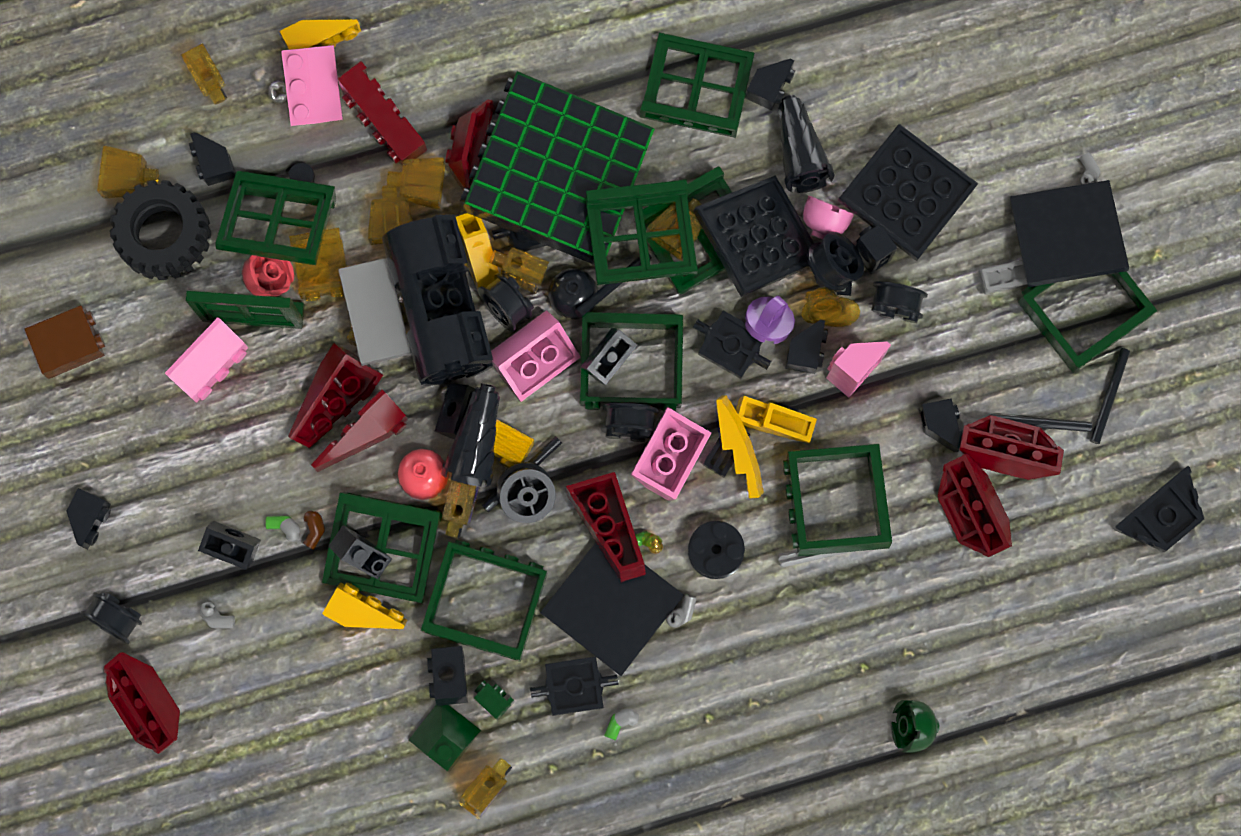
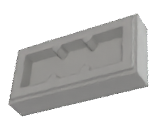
(1002, 277)

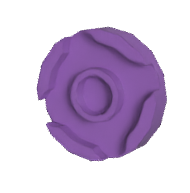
(769, 319)

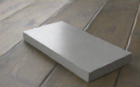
(374, 312)

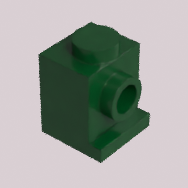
(493, 699)

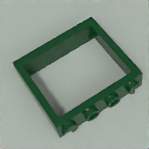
(633, 321)
(1059, 343)
(881, 541)
(486, 556)

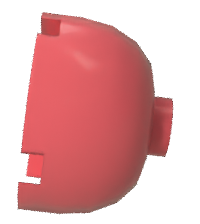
(267, 276)
(421, 474)

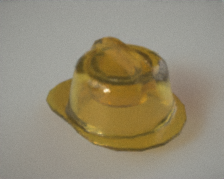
(828, 306)

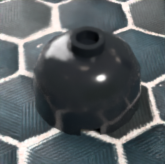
(570, 290)

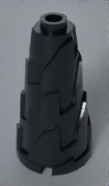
(803, 154)
(473, 448)

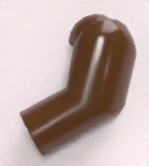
(316, 528)

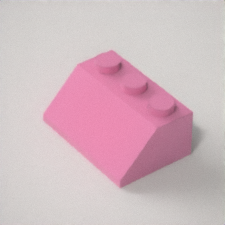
(312, 85)
(534, 355)
(207, 360)
(855, 364)
(670, 455)

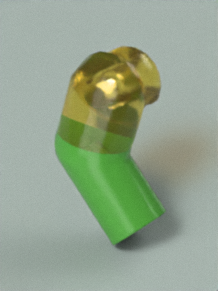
(650, 540)

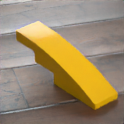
(735, 437)

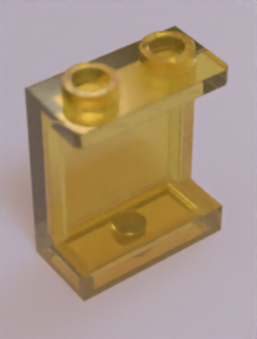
(325, 276)

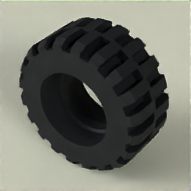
(138, 208)

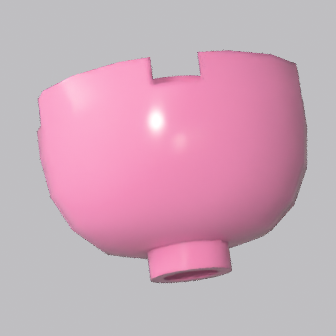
(825, 217)

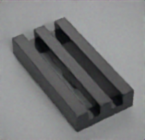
(715, 468)

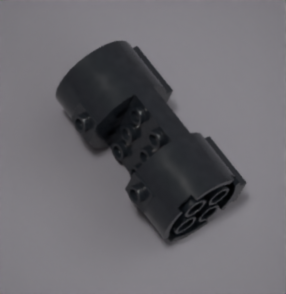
(430, 272)

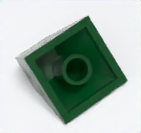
(444, 736)

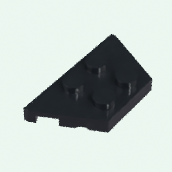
(1165, 514)

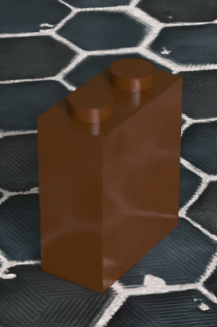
(65, 341)

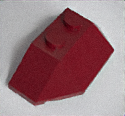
(467, 142)
(1011, 448)
(974, 507)
(142, 702)

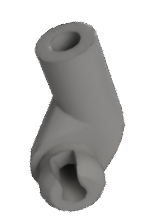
(1091, 171)
(684, 613)
(214, 618)

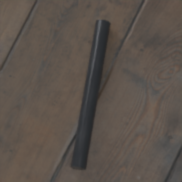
(602, 293)
(1110, 396)
(1052, 423)
(547, 450)

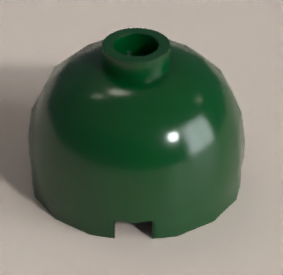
(914, 726)

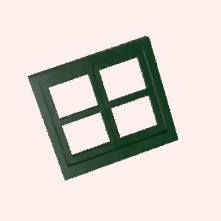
(689, 117)
(697, 189)
(282, 190)
(637, 197)
(247, 309)
(387, 511)

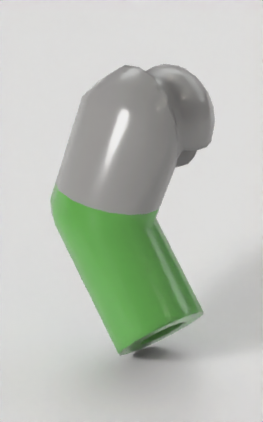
(286, 524)
(619, 720)

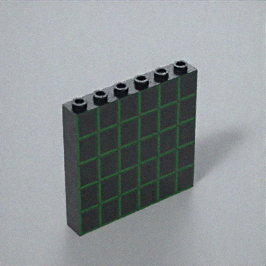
(546, 158)

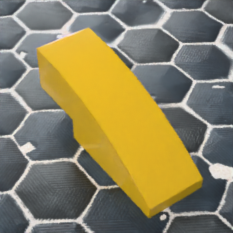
(775, 419)

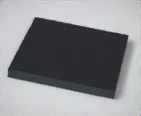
(908, 191)
(1069, 233)
(756, 235)
(611, 615)

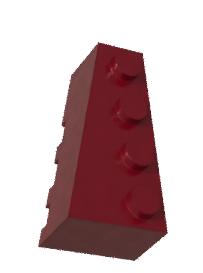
(380, 115)
(608, 521)

